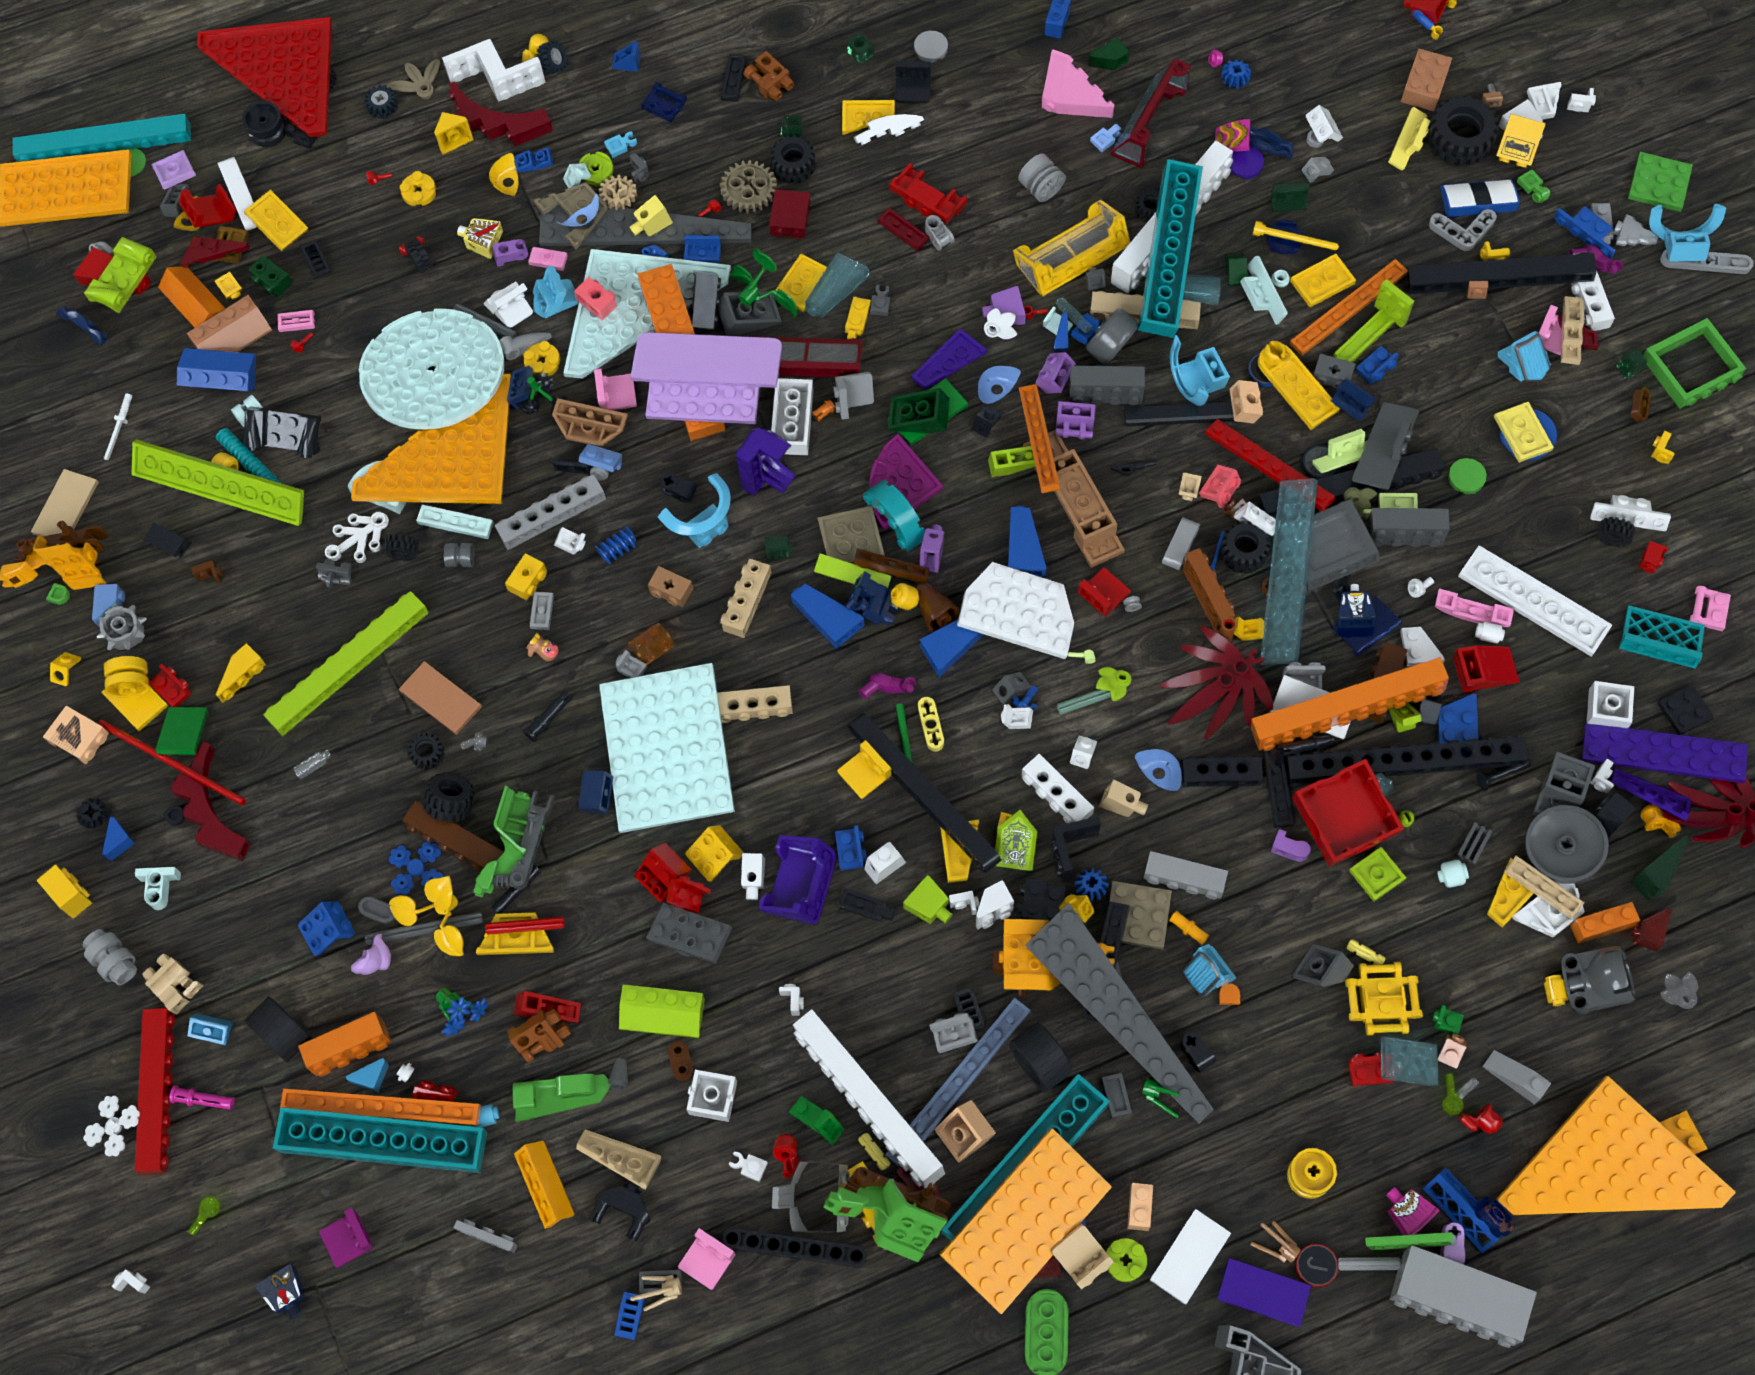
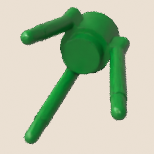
(1153, 1089)

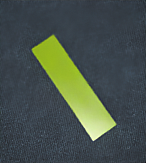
(847, 571)

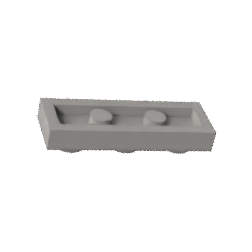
(486, 1235)

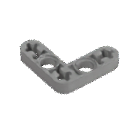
(1467, 234)

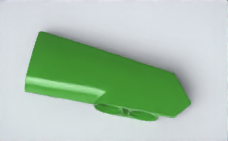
(556, 1095)

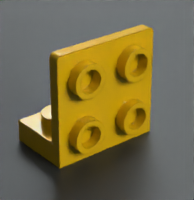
(865, 771)
(713, 852)

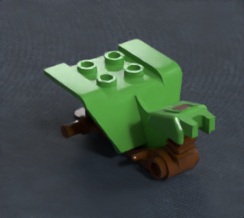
(902, 1216)

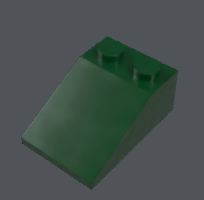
(919, 412)

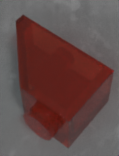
(1652, 930)

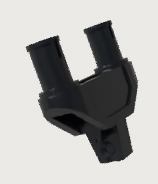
(627, 1200)

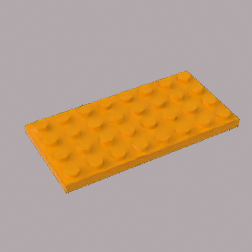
(65, 188)
(1025, 1220)

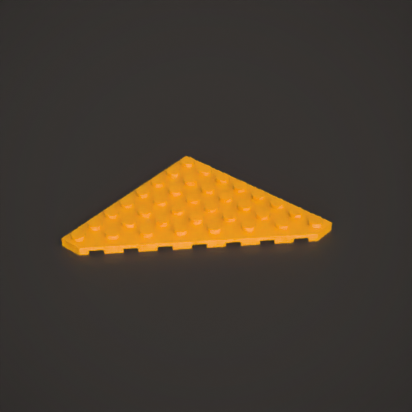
(447, 462)
(1613, 1160)

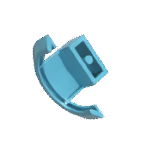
(1690, 244)
(1198, 376)
(707, 523)

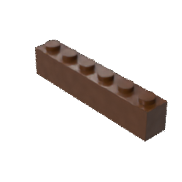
(451, 838)

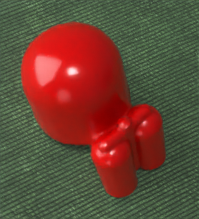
(1485, 1119)
(786, 1152)

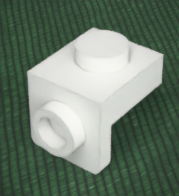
(1582, 102)
(570, 541)
(1016, 717)
(1083, 752)
(796, 1001)
(135, 1280)

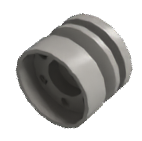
(1041, 177)

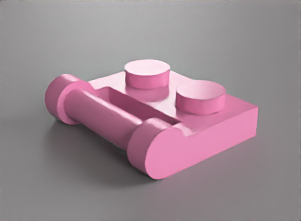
(1716, 608)

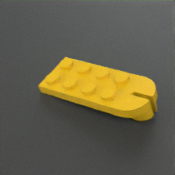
(1296, 384)

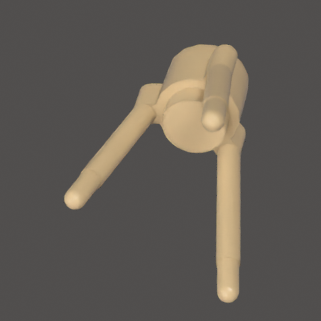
(671, 1287)

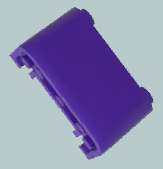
(800, 879)

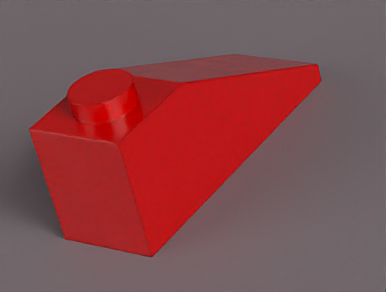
(530, 1003)

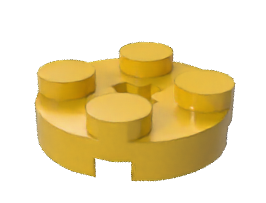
(414, 181)
(540, 350)

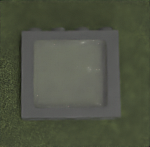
(1339, 545)

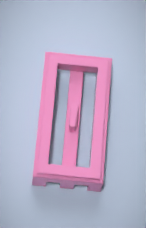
(296, 323)

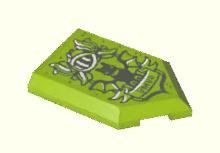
(1016, 843)

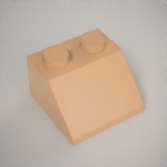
(964, 1131)

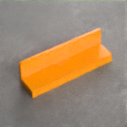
(543, 1183)

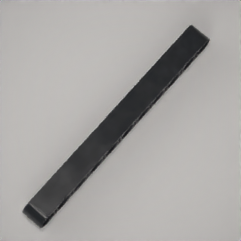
(926, 794)

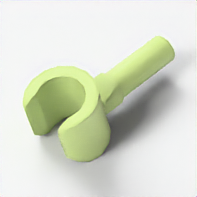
(1088, 655)

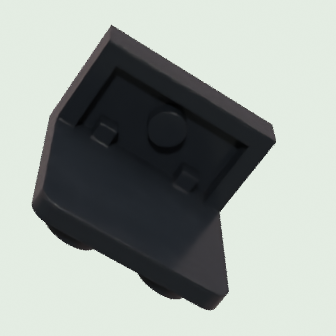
(912, 81)

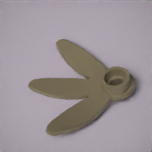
(419, 82)

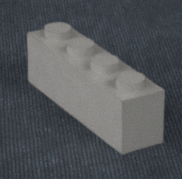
(1185, 875)

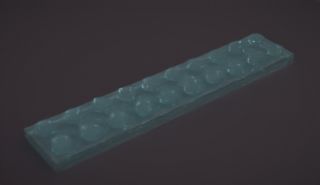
(1289, 571)

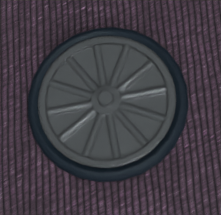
(1314, 453)

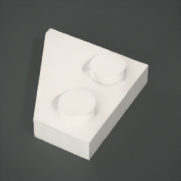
(1545, 99)
(1419, 646)

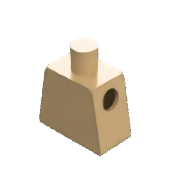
(1122, 800)

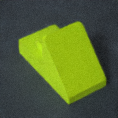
(1405, 717)

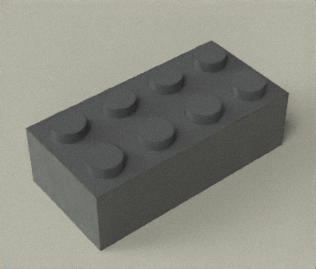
(1107, 384)
(1408, 526)

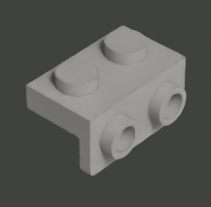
(953, 1032)

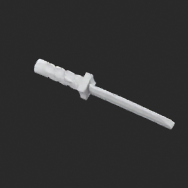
(120, 419)

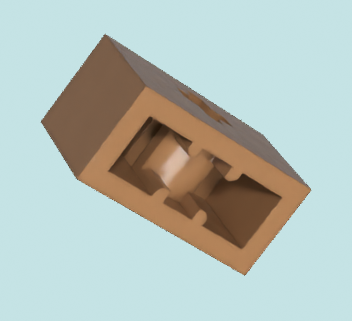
(661, 585)

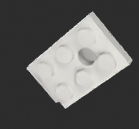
(503, 81)

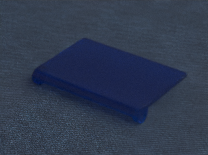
(1362, 638)

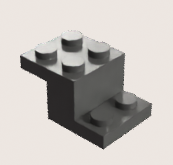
(1564, 783)

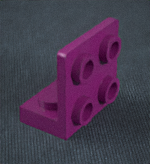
(346, 1238)

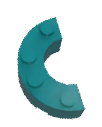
(899, 513)

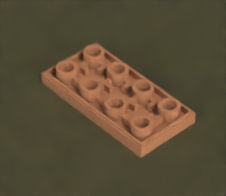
(440, 698)

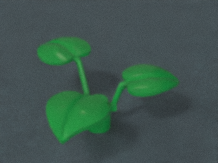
(751, 291)

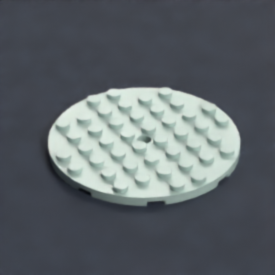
(465, 375)

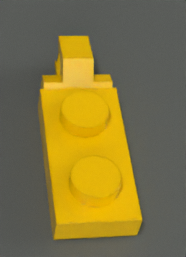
(857, 317)

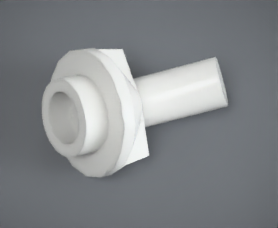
(1417, 588)

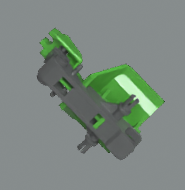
(521, 831)

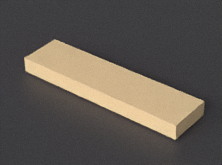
(1544, 887)

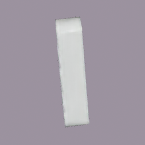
(237, 189)

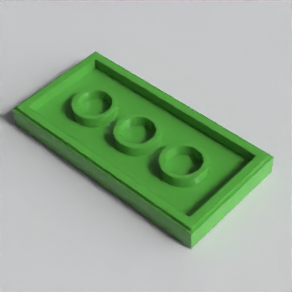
(1406, 1241)

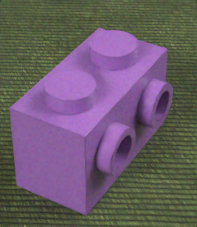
(1055, 373)

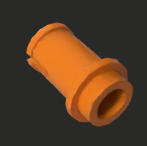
(824, 410)

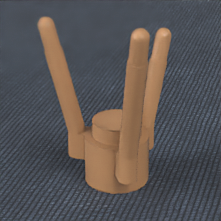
(1288, 1248)

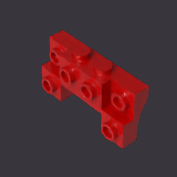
(924, 197)

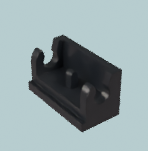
(167, 540)

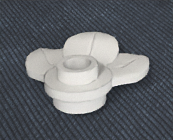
(1002, 323)

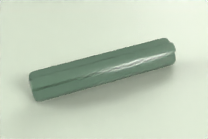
(1082, 701)

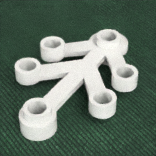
(358, 535)

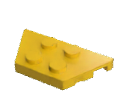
(515, 942)

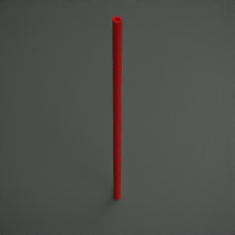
(173, 763)

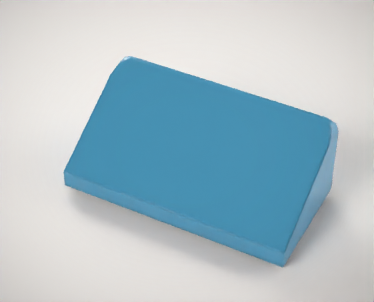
(209, 1028)

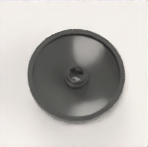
(1568, 827)

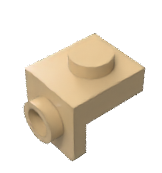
(1189, 486)

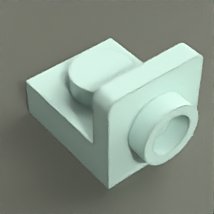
(575, 173)

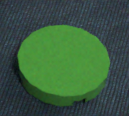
(1467, 476)

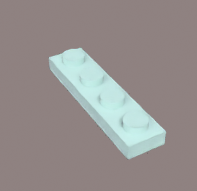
(455, 521)

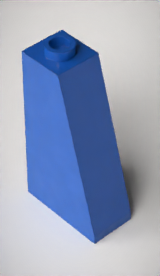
(1024, 545)
(827, 615)
(947, 646)

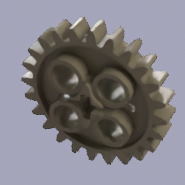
(759, 177)

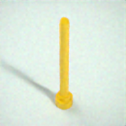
(1261, 229)

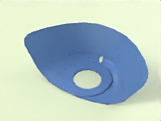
(998, 375)
(1155, 758)

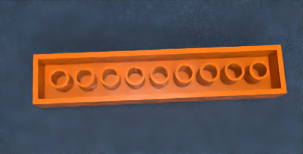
(671, 316)
(1349, 704)

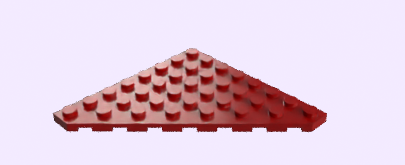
(280, 65)

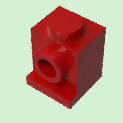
(1652, 557)

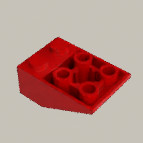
(1484, 667)

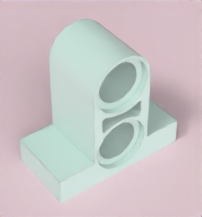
(161, 888)

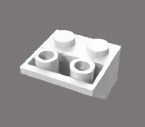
(994, 905)

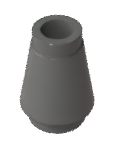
(619, 1075)

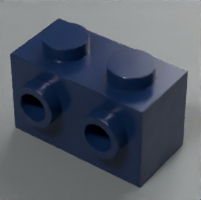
(595, 792)

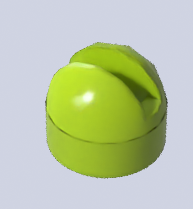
(1403, 819)

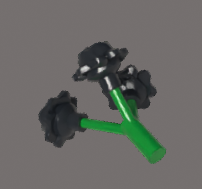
(543, 385)

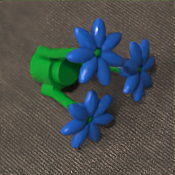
(448, 1000)

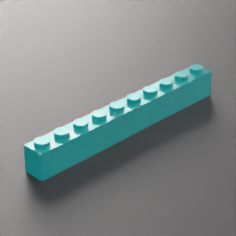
(103, 138)

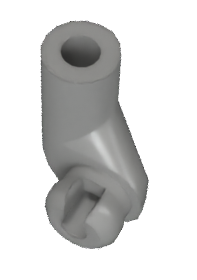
(103, 246)

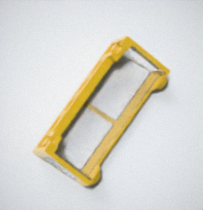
(1075, 249)

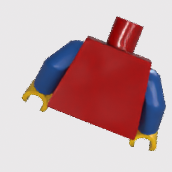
(1429, 12)

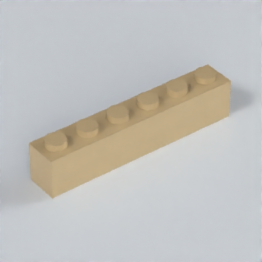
(1104, 304)

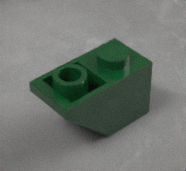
(1109, 56)

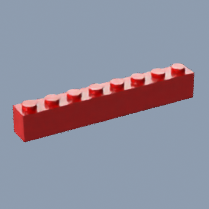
(154, 1090)

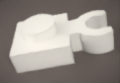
(751, 1167)

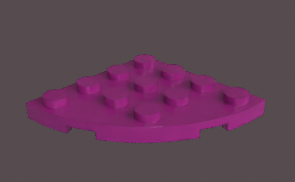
(906, 472)

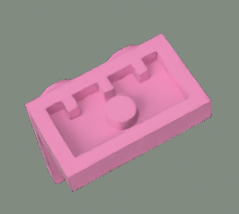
(1551, 331)
(615, 391)
(706, 1259)

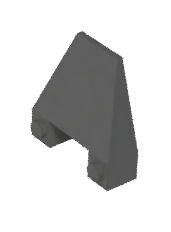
(1251, 1354)

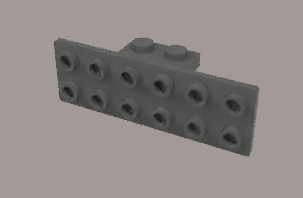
(1386, 445)

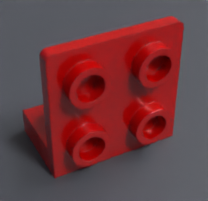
(1103, 591)

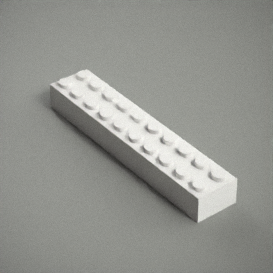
(1134, 260)
(869, 1100)

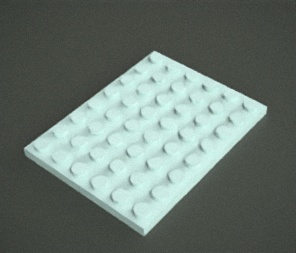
(666, 748)

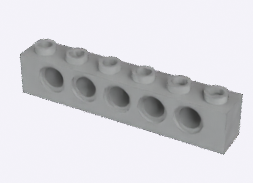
(546, 520)

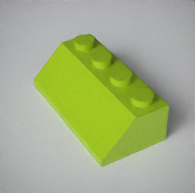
(661, 1011)

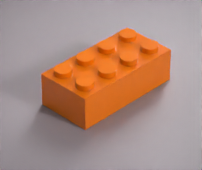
(345, 1044)

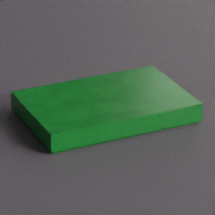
(182, 730)

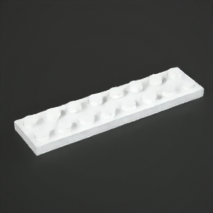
(1535, 601)

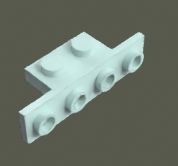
(1262, 291)

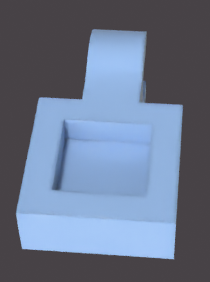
(1104, 139)

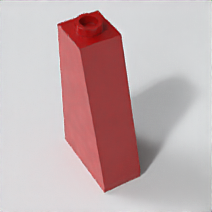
(94, 266)

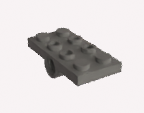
(689, 933)

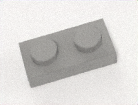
(541, 610)

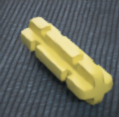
(1365, 952)
(874, 1151)

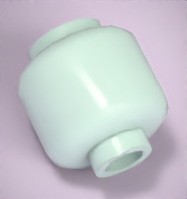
(1453, 873)

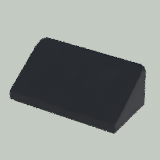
(572, 466)

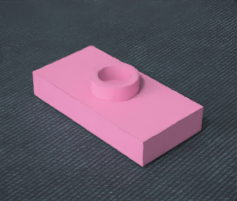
(545, 257)

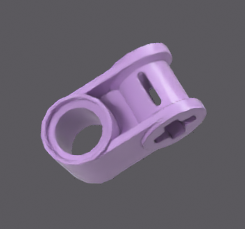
(1457, 1251)

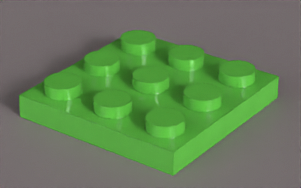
(1660, 181)

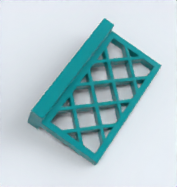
(1661, 648)

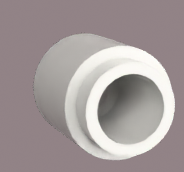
(1489, 632)

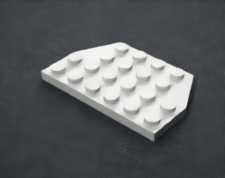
(1019, 610)

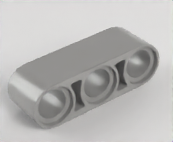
(1181, 543)

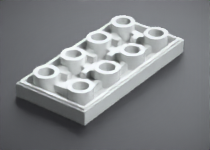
(1294, 692)
(1190, 1256)

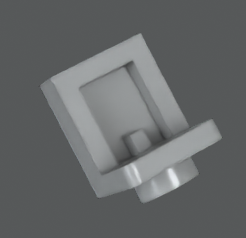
(1317, 167)
(629, 665)

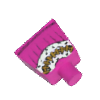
(1410, 1211)

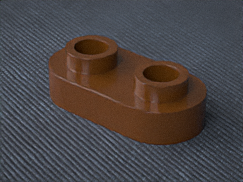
(1641, 404)
(680, 1060)

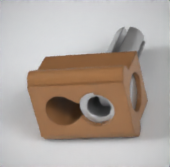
(1493, 98)

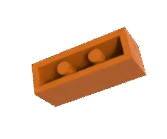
(1605, 922)

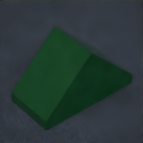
(1236, 267)

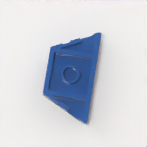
(1458, 721)

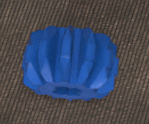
(1236, 74)
(1099, 884)

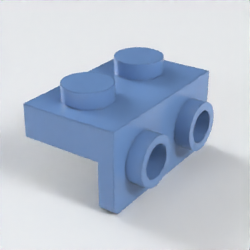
(601, 458)

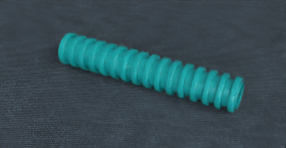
(243, 455)

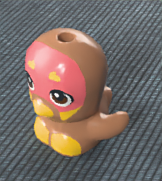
(544, 648)

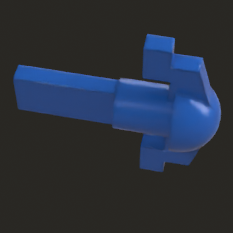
(1026, 700)

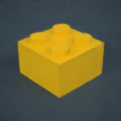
(65, 890)

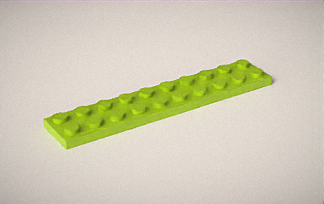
(217, 482)

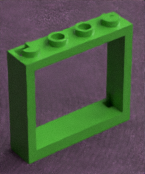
(1669, 382)

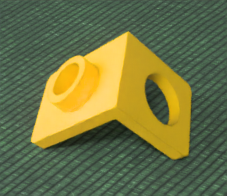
(63, 664)

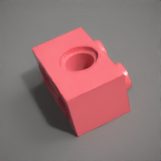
(601, 306)

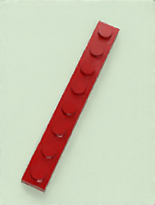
(1262, 459)

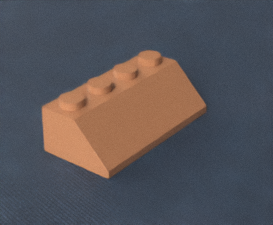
(231, 328)

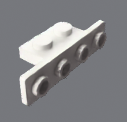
(1634, 510)

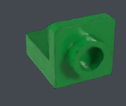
(1447, 1020)

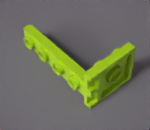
(1393, 308)

